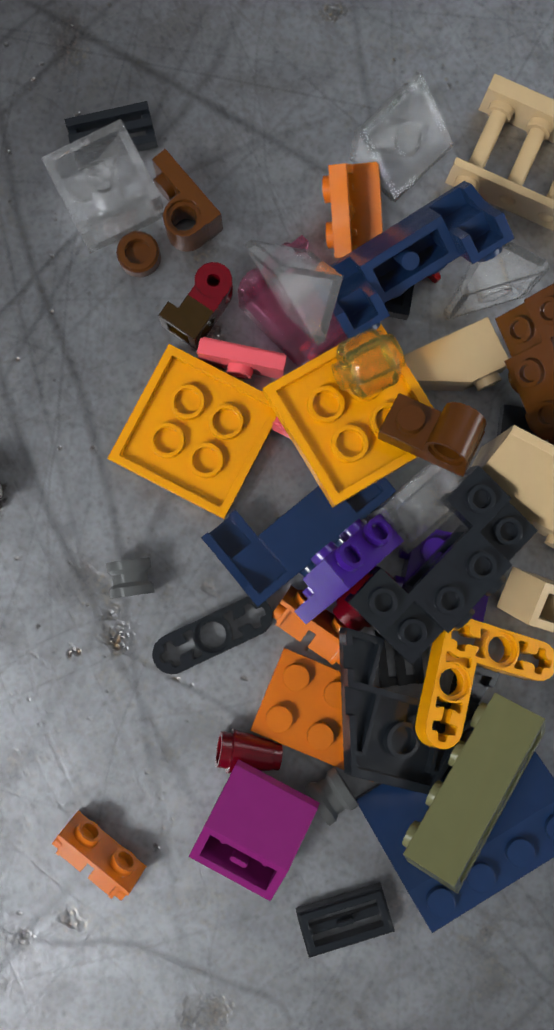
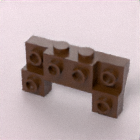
(530, 340)

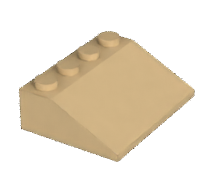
(525, 471)

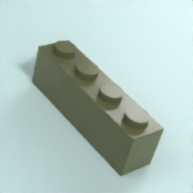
(474, 791)

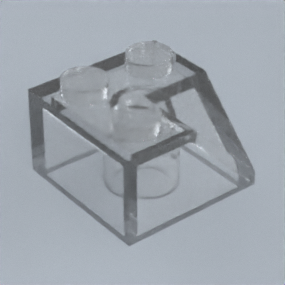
(105, 186)

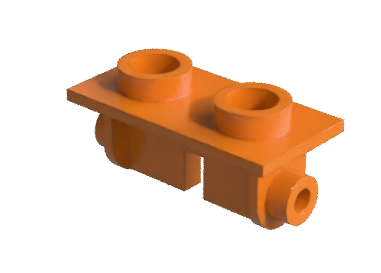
(324, 625)
(114, 866)

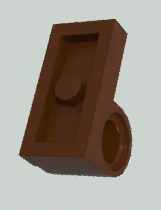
(187, 203)
(436, 436)

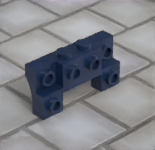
(413, 249)
(285, 548)

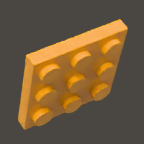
(337, 429)
(195, 432)

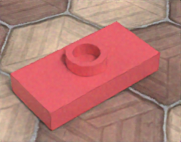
(242, 360)

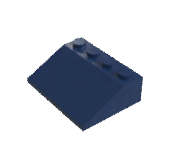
(514, 848)

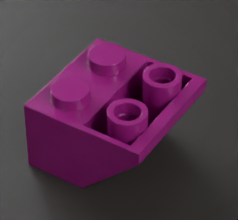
(254, 830)

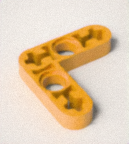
(463, 661)

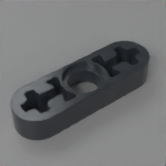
(178, 638)

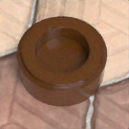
(138, 254)

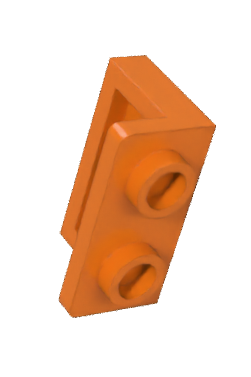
(355, 205)

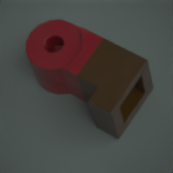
(201, 306)

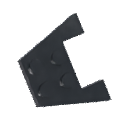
(381, 724)

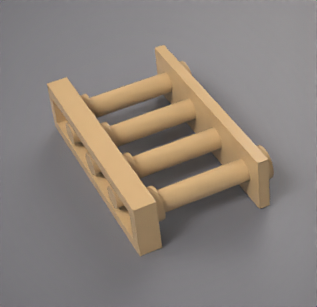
(531, 112)

